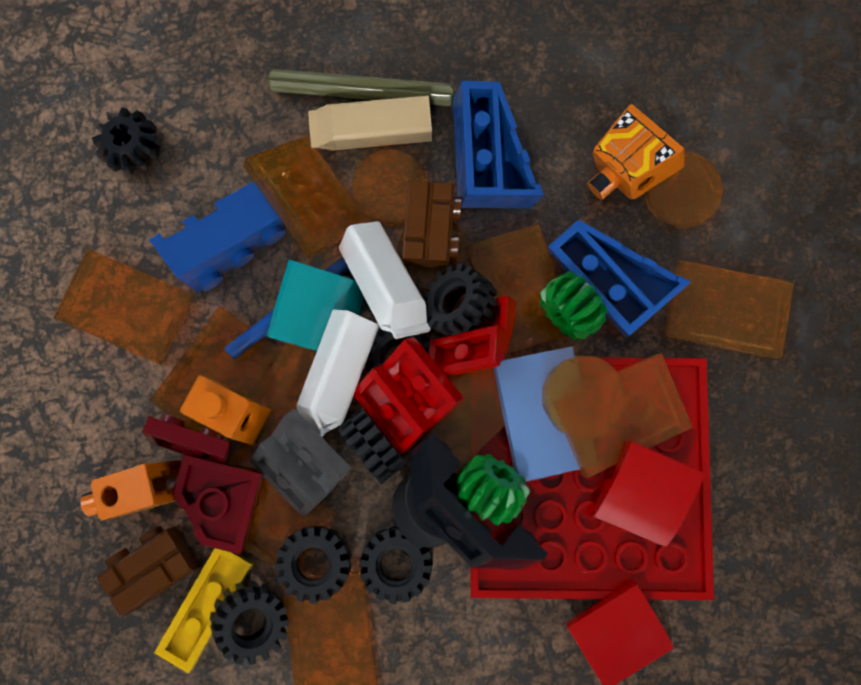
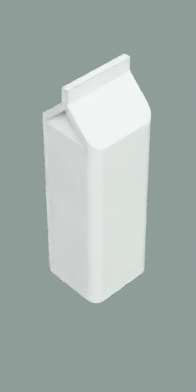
(384, 280)
(336, 370)

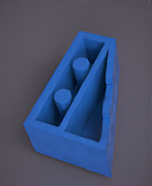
(488, 153)
(221, 239)
(629, 283)

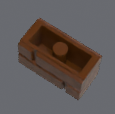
(429, 224)
(147, 571)

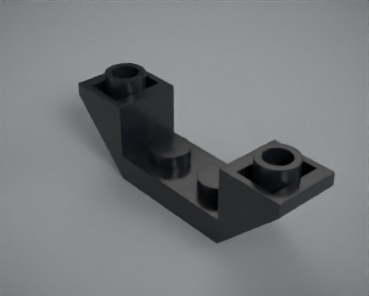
(430, 468)

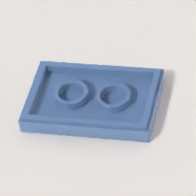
(534, 442)

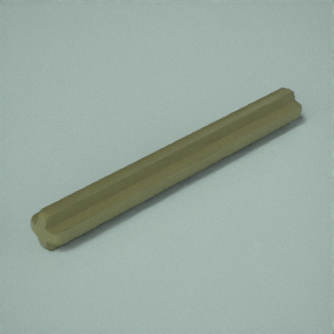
(357, 86)

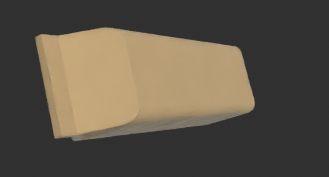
(371, 123)

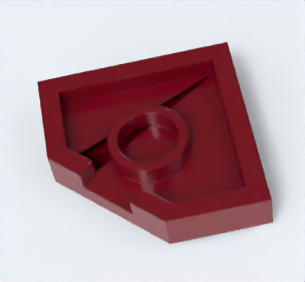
(173, 435)
(218, 501)

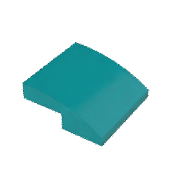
(307, 304)

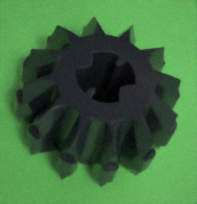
(116, 131)

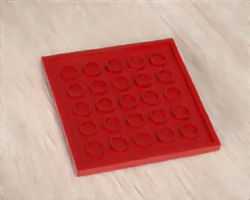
(593, 556)

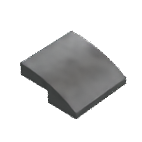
(299, 463)

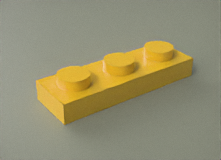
(191, 628)

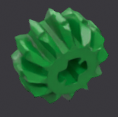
(573, 306)
(492, 489)

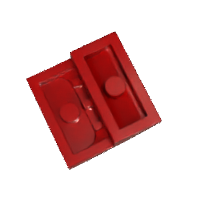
(477, 348)
(407, 395)
(648, 494)
(620, 634)

